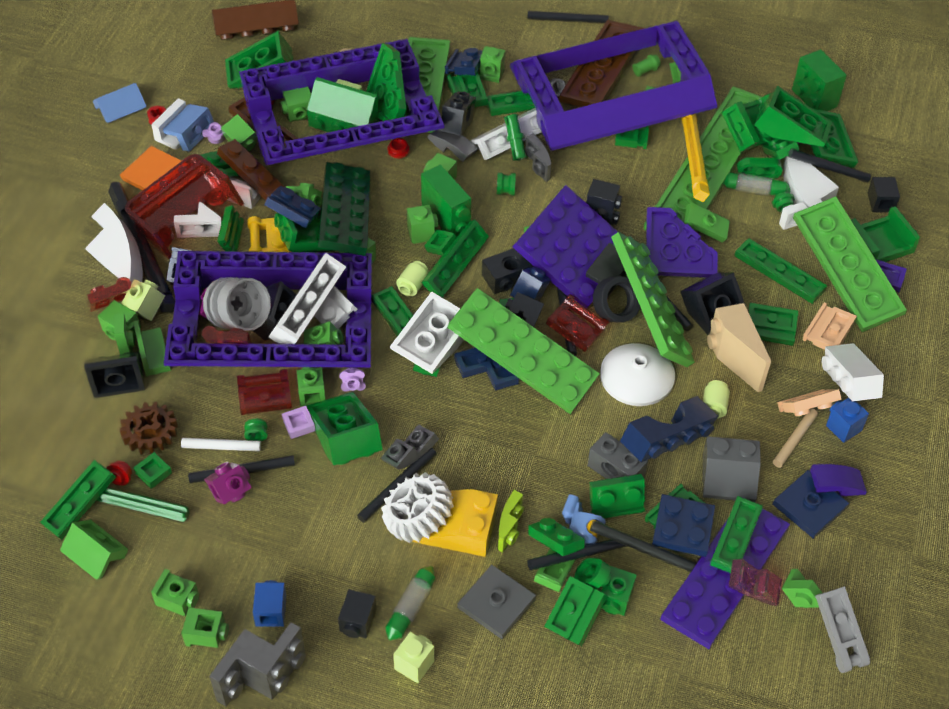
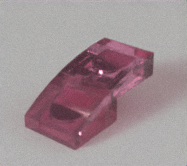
(755, 583)

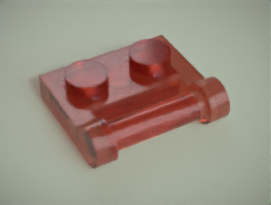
(102, 296)
(573, 327)
(234, 336)
(264, 397)

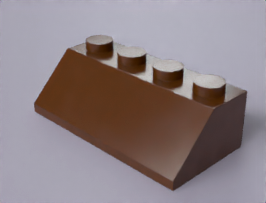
(255, 18)

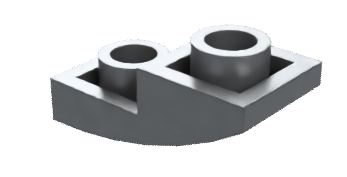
(457, 144)
(541, 160)
(414, 447)

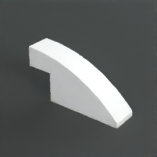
(807, 182)
(116, 246)

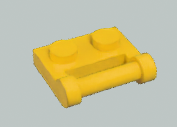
(274, 241)

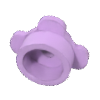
(214, 133)
(352, 379)

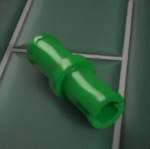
(515, 137)

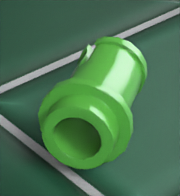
(644, 66)

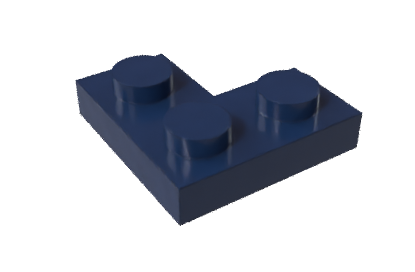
(475, 362)

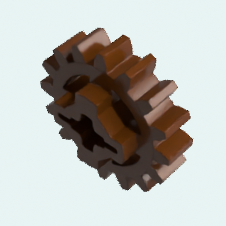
(148, 428)

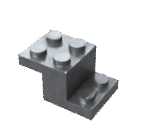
(258, 665)

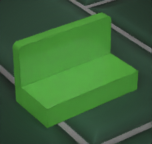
(151, 350)
(92, 547)

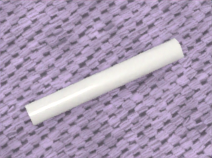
(221, 444)

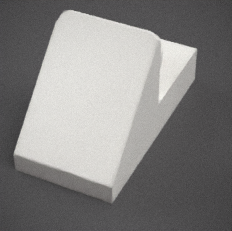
(204, 224)

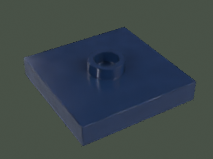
(809, 508)

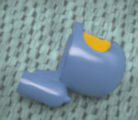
(580, 521)

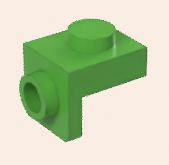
(801, 591)

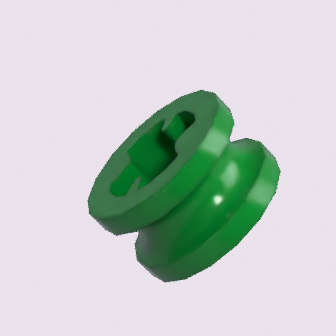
(255, 430)

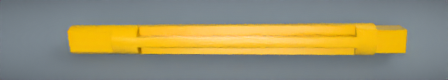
(695, 157)

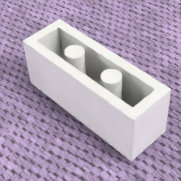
(853, 372)

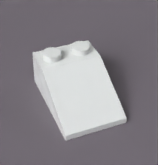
(426, 335)

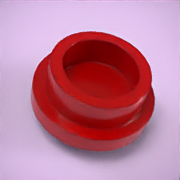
(398, 148)
(121, 471)

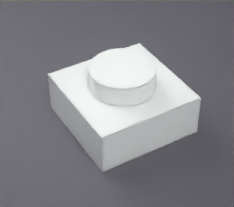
(786, 220)

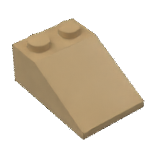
(739, 345)

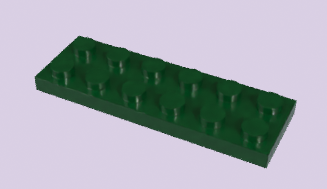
(345, 209)

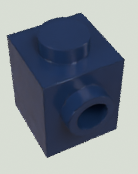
(531, 283)

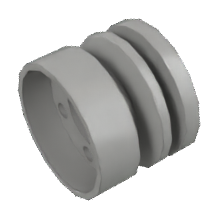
(237, 303)

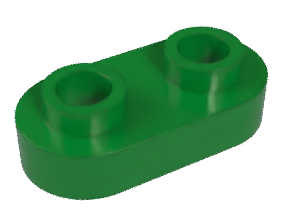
(760, 167)
(593, 572)

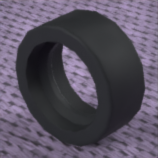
(601, 305)

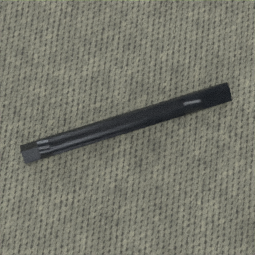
(149, 264)

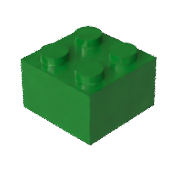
(819, 81)

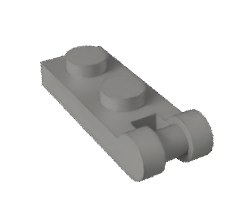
(842, 629)

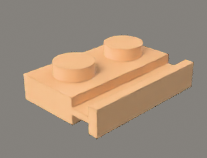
(829, 327)
(801, 404)

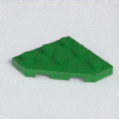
(388, 84)

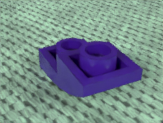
(838, 478)

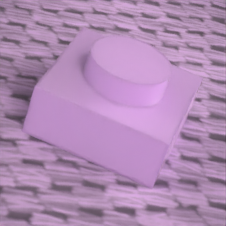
(298, 422)

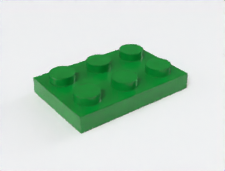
(838, 144)

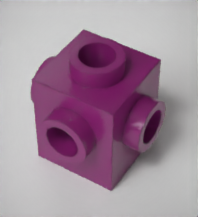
(228, 482)

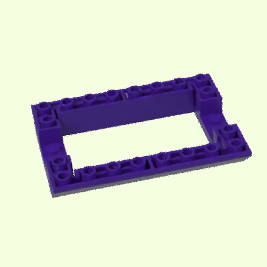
(354, 66)
(621, 114)
(200, 268)

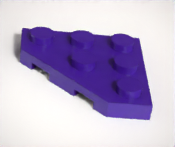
(677, 247)

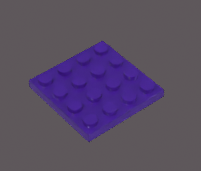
(566, 243)

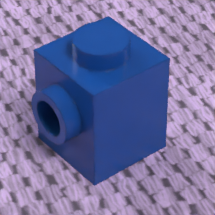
(847, 419)
(269, 604)

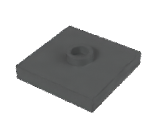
(496, 601)

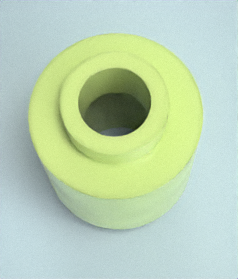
(411, 278)
(717, 397)

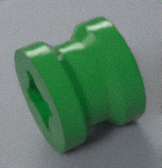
(506, 184)

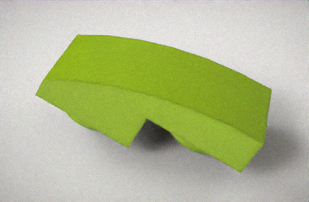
(509, 521)

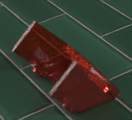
(178, 194)

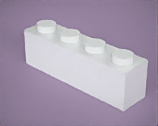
(307, 301)

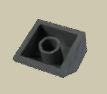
(731, 468)

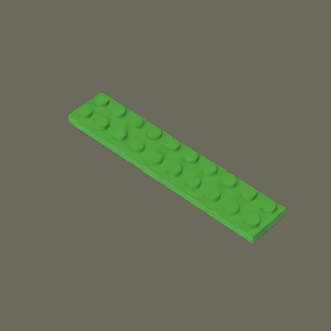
(719, 158)

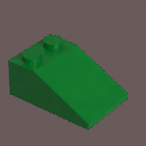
(264, 53)
(792, 120)
(345, 428)

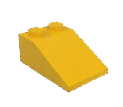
(469, 524)

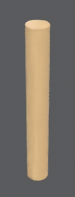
(795, 437)

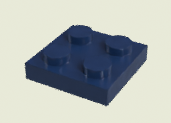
(683, 525)

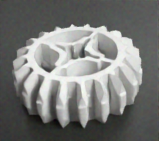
(417, 507)

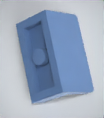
(120, 103)
(189, 126)

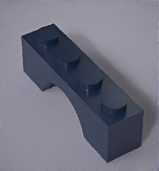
(651, 438)

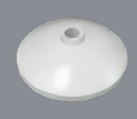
(637, 383)

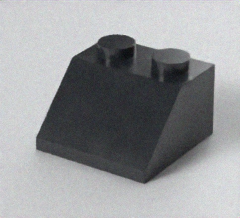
(711, 293)
(115, 374)

